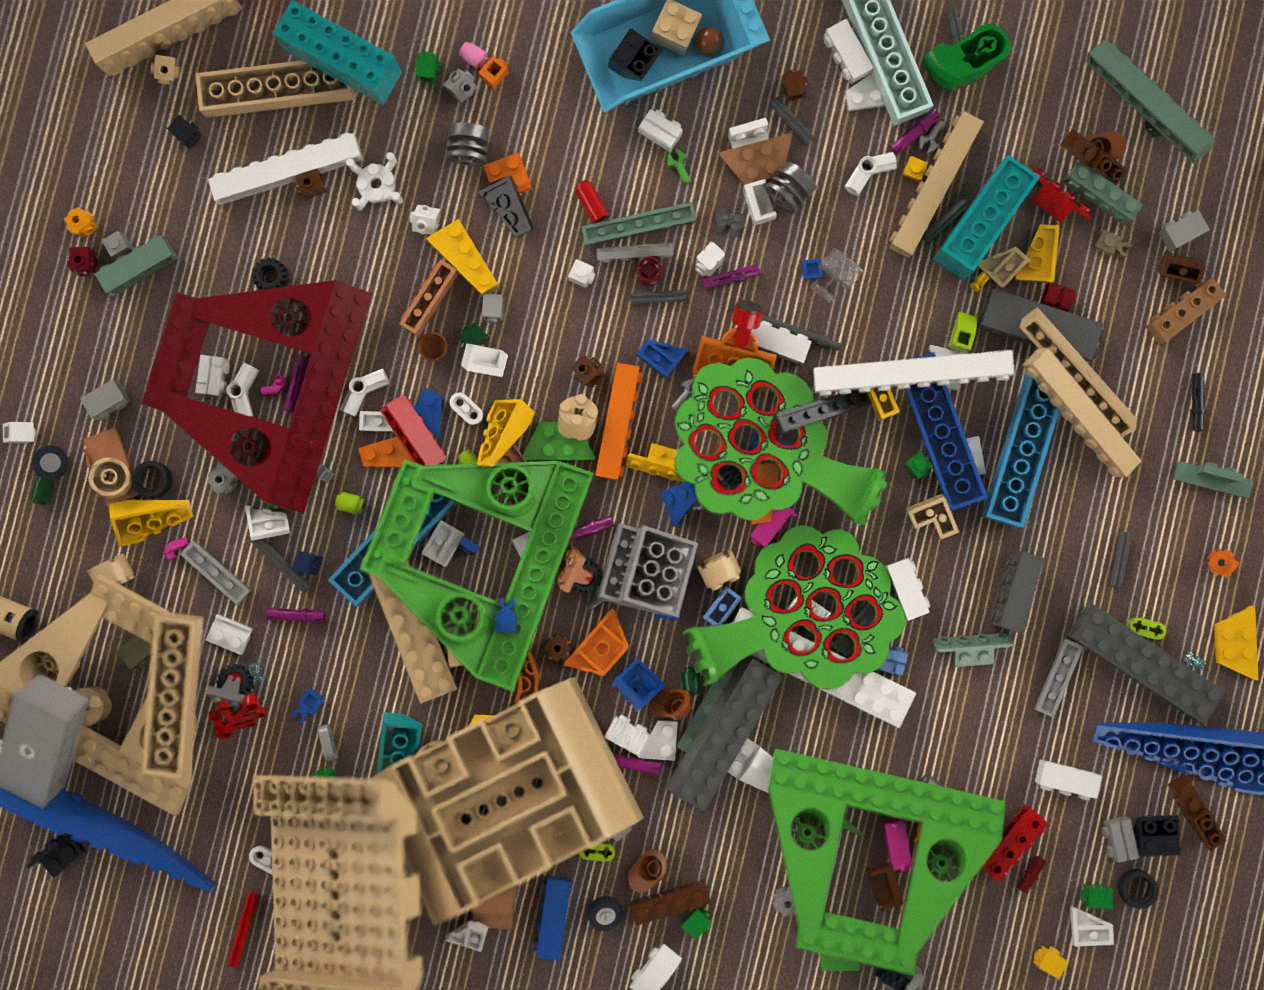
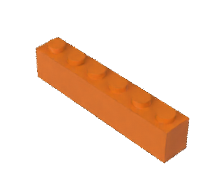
(617, 421)

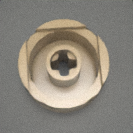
(577, 417)
(99, 478)
(115, 569)
(719, 569)
(99, 704)

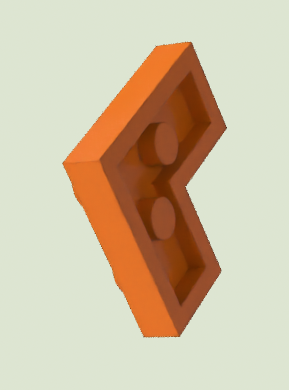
(509, 166)

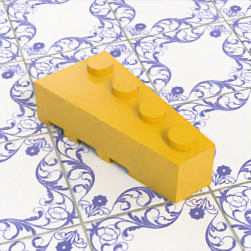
(460, 252)

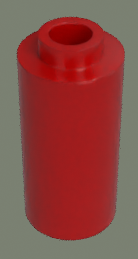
(591, 201)

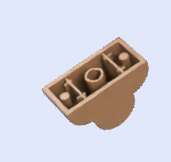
(498, 910)

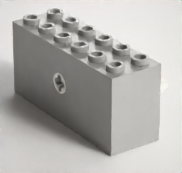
(41, 740)

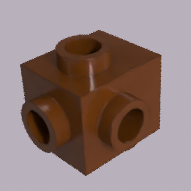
(588, 371)
(560, 640)

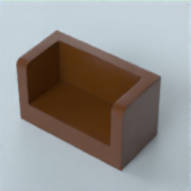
(885, 886)

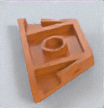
(601, 647)

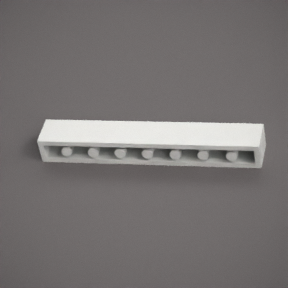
(284, 169)

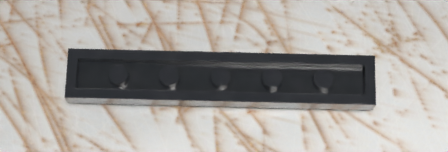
(820, 410)

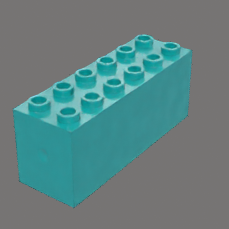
(337, 52)
(986, 217)

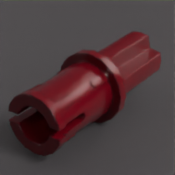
(1031, 874)

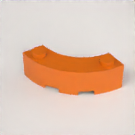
(529, 678)

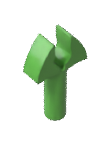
(679, 165)

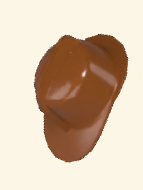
(1110, 142)
(671, 703)
(647, 871)

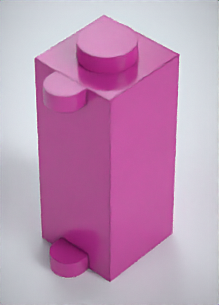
(766, 531)
(897, 844)

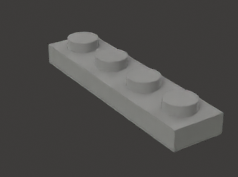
(626, 253)
(215, 572)
(1058, 677)

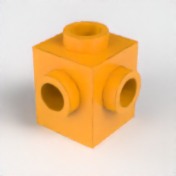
(81, 222)

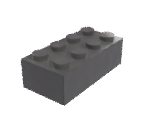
(1017, 591)

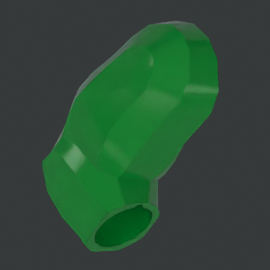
(968, 58)

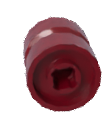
(649, 271)
(1058, 297)

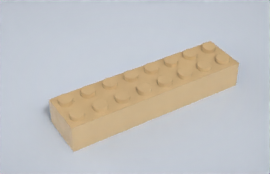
(156, 31)
(267, 89)
(417, 646)
(172, 695)

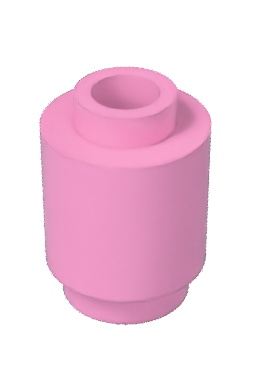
(473, 55)

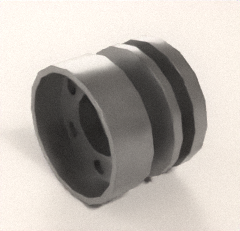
(467, 144)
(790, 187)

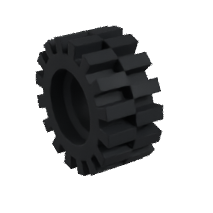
(263, 267)

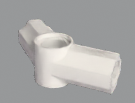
(878, 164)
(244, 380)
(371, 382)

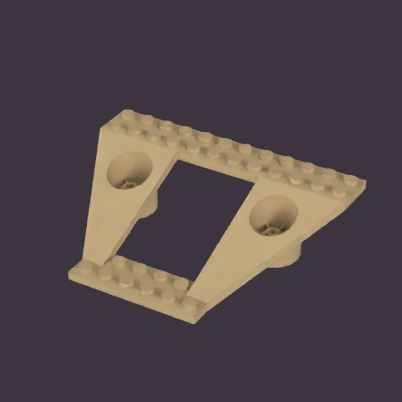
(57, 656)

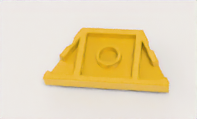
(1238, 643)

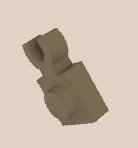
(1110, 244)

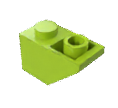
(963, 332)

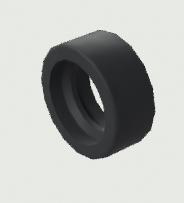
(137, 479)
(1151, 896)

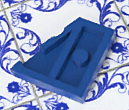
(429, 408)
(679, 501)

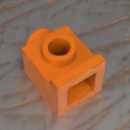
(491, 66)

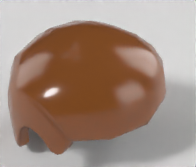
(709, 41)
(432, 346)

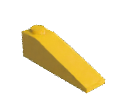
(506, 424)
(140, 518)

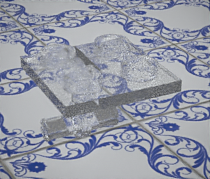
(840, 269)

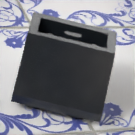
(634, 56)
(1157, 835)

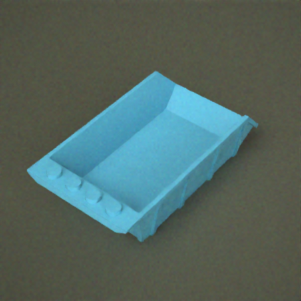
(607, 25)

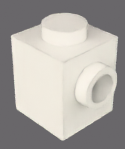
(581, 274)
(18, 432)

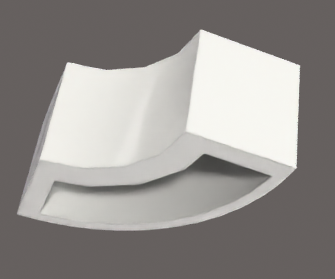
(656, 970)

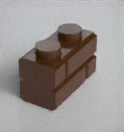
(1181, 268)

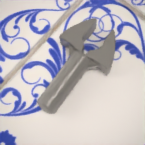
(931, 138)
(685, 395)

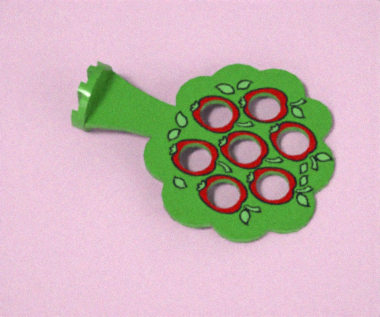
(848, 486)
(723, 646)

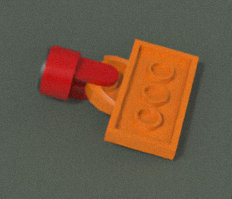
(736, 342)

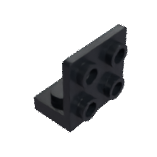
(57, 854)

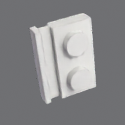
(443, 543)
(229, 634)

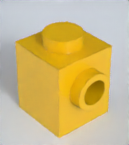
(1050, 961)

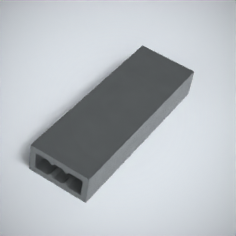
(1005, 311)

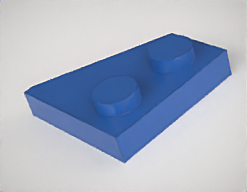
(661, 356)

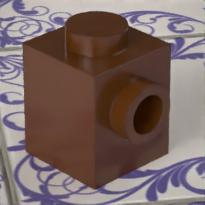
(794, 85)
(310, 184)

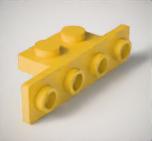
(659, 462)

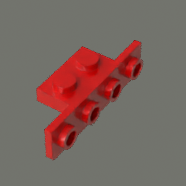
(1055, 200)

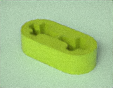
(1147, 624)
(598, 856)

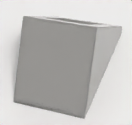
(324, 473)

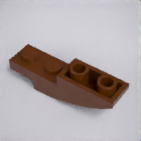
(1093, 157)
(1196, 813)

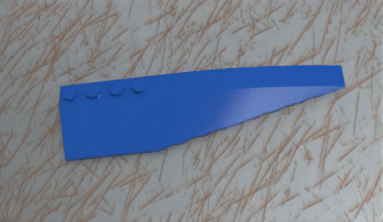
(1212, 753)
(103, 830)

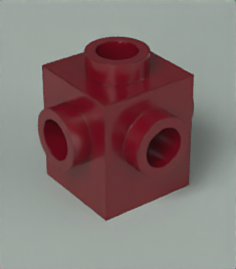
(82, 260)

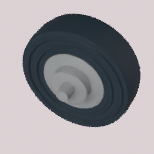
(50, 462)
(605, 913)

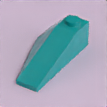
(398, 739)

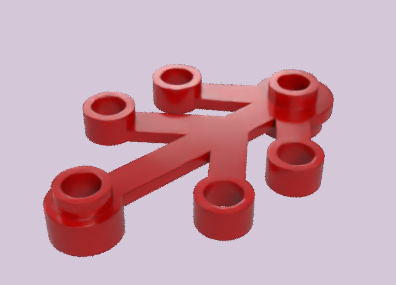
(225, 729)

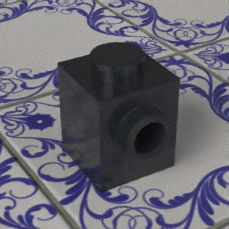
(185, 131)

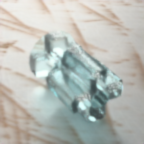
(1195, 661)
(255, 670)

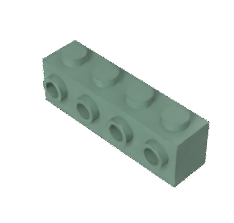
(1102, 193)
(136, 265)

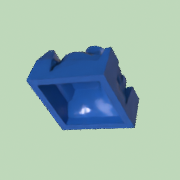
(638, 684)

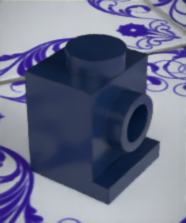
(308, 563)

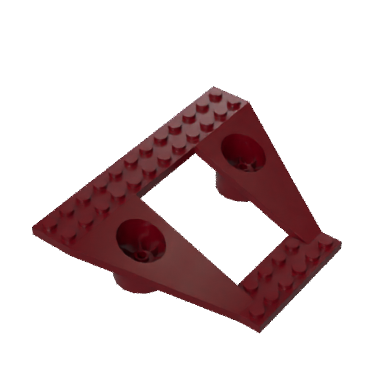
(290, 455)

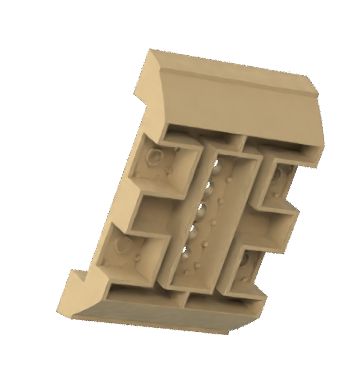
(575, 809)
(339, 884)

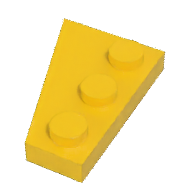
(1041, 255)

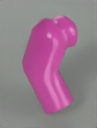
(276, 388)
(170, 550)

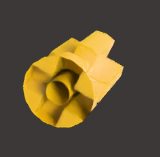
(980, 281)

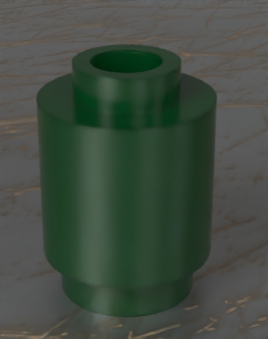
(42, 491)
(691, 681)

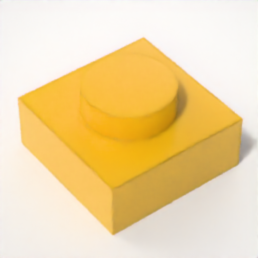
(915, 169)

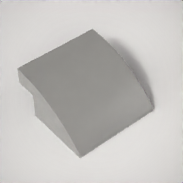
(647, 570)

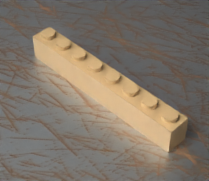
(936, 184)
(1046, 335)
(1081, 412)

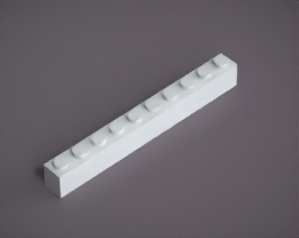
(913, 372)

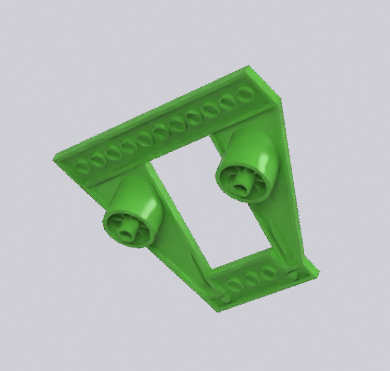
(546, 512)
(951, 820)

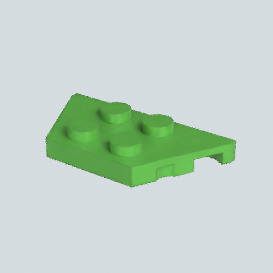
(551, 445)

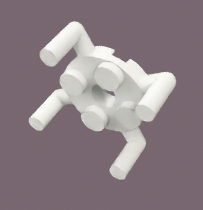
(371, 173)

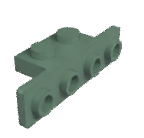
(1214, 478)
(973, 649)

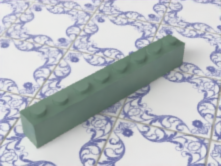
(1150, 101)

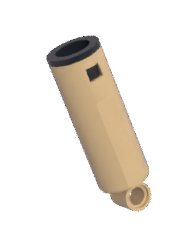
(17, 620)

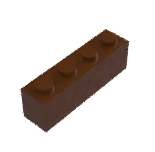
(670, 902)

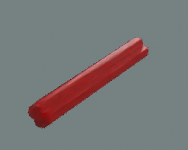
(243, 929)

